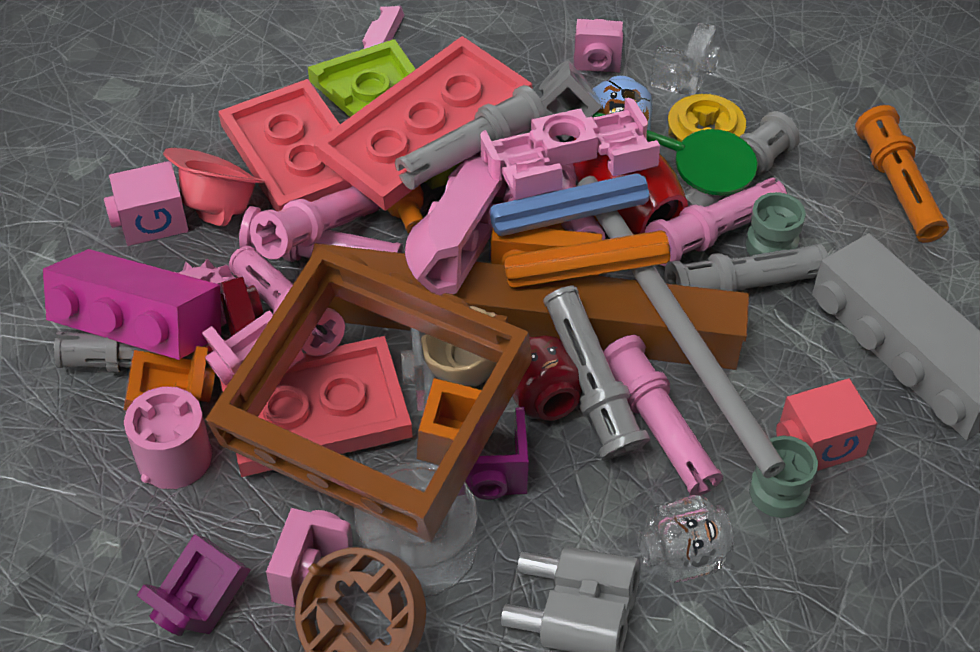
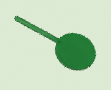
(711, 160)

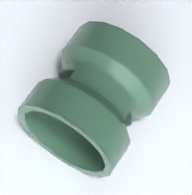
(775, 223)
(790, 489)

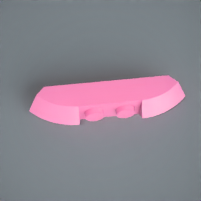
(456, 228)

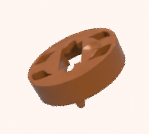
(338, 631)

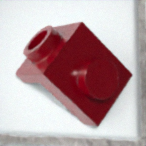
(239, 304)

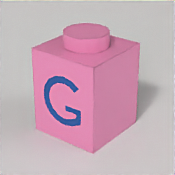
(146, 203)

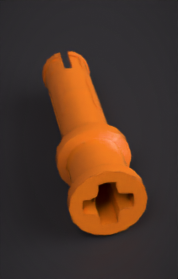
(925, 215)

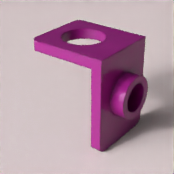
(503, 474)

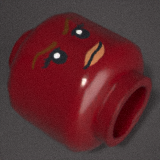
(550, 383)

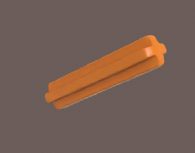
(587, 259)

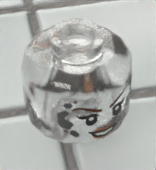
(686, 538)

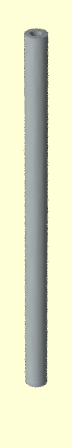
(698, 354)

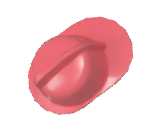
(212, 185)

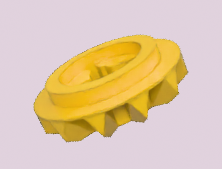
(704, 110)

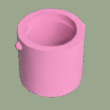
(168, 437)

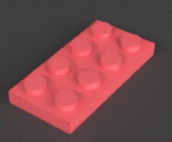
(412, 114)

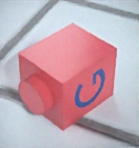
(830, 421)

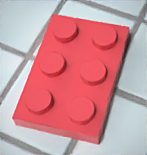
(278, 139)
(339, 401)

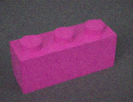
(132, 302)

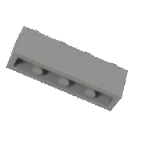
(906, 328)

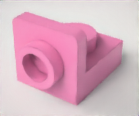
(598, 45)
(302, 543)

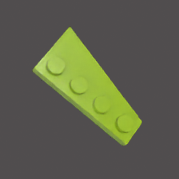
(363, 76)

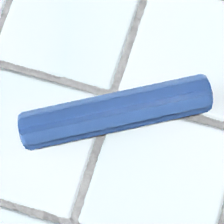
(569, 204)

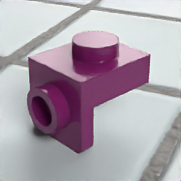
(195, 588)

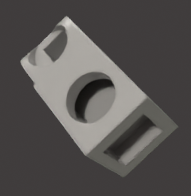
(568, 90)

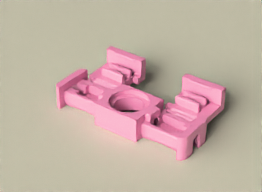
(535, 161)

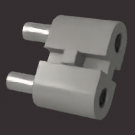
(588, 602)

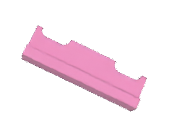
(385, 27)

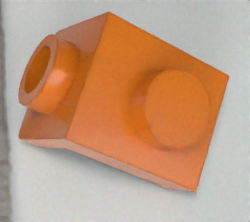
(157, 370)

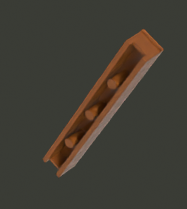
(612, 304)

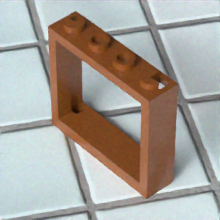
(399, 298)

